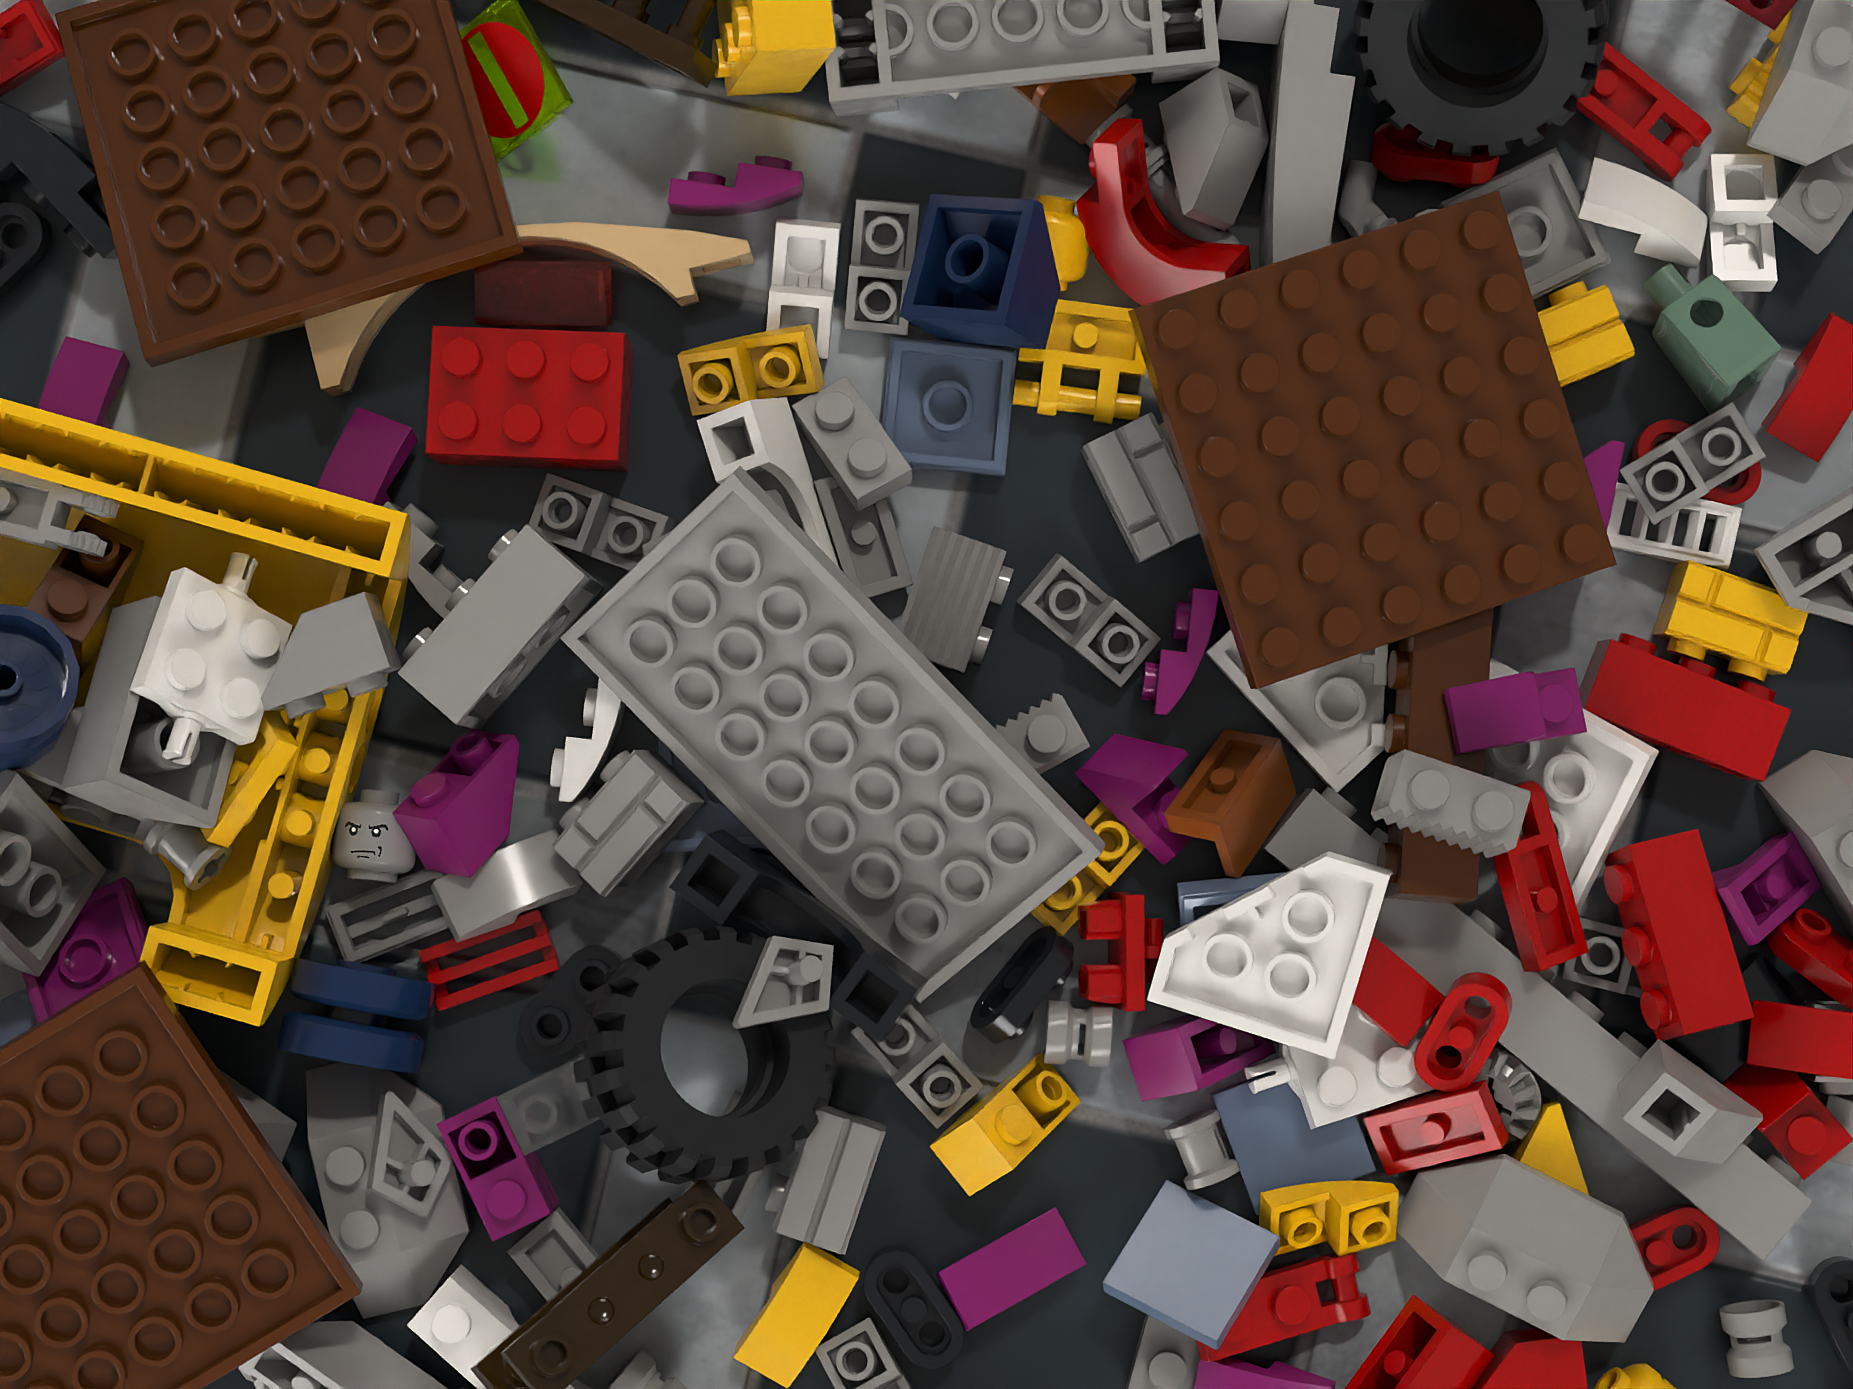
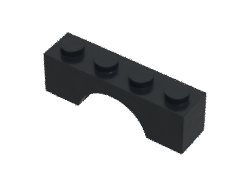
(754, 897)

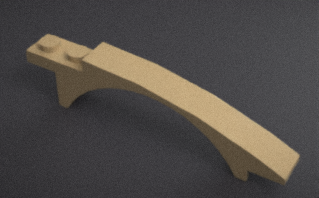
(661, 255)

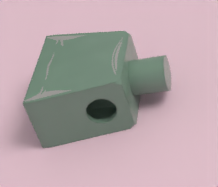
(1722, 355)

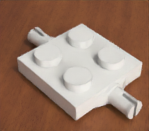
(210, 657)
(1364, 1076)

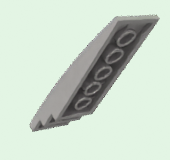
(1306, 134)

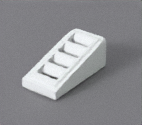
(1722, 538)

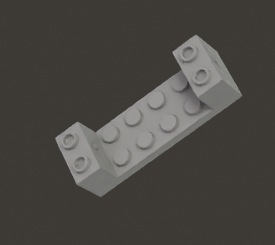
(971, 45)

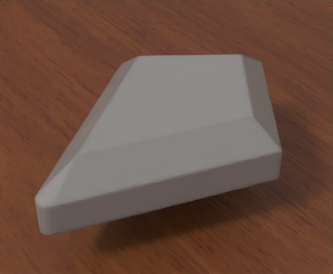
(787, 982)
(406, 1158)

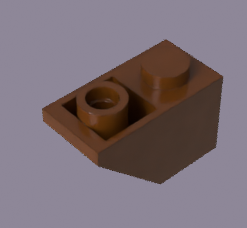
(86, 587)

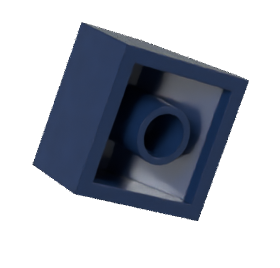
(983, 272)

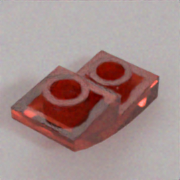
(543, 292)

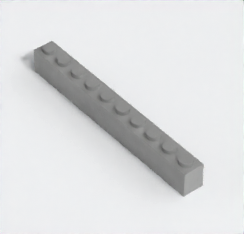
(1547, 1031)

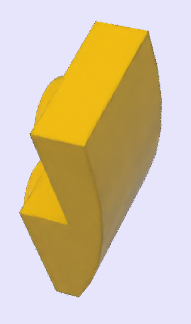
(751, 368)
(1119, 852)
(1343, 1213)
(797, 1314)

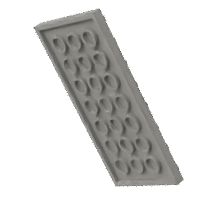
(831, 734)

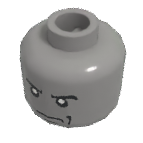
(371, 840)

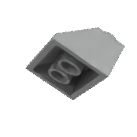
(498, 627)
(123, 738)
(42, 877)

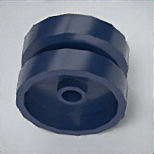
(35, 686)
(356, 1015)

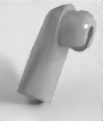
(1356, 208)

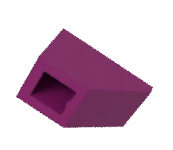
(463, 804)
(502, 1181)

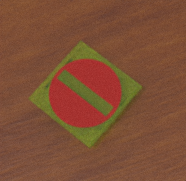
(512, 76)

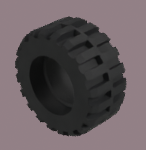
(1477, 107)
(633, 1089)

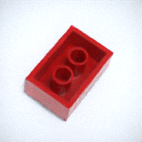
(530, 398)

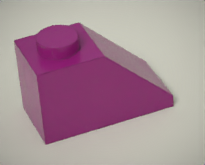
(1190, 1055)

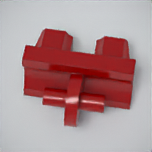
(1132, 950)

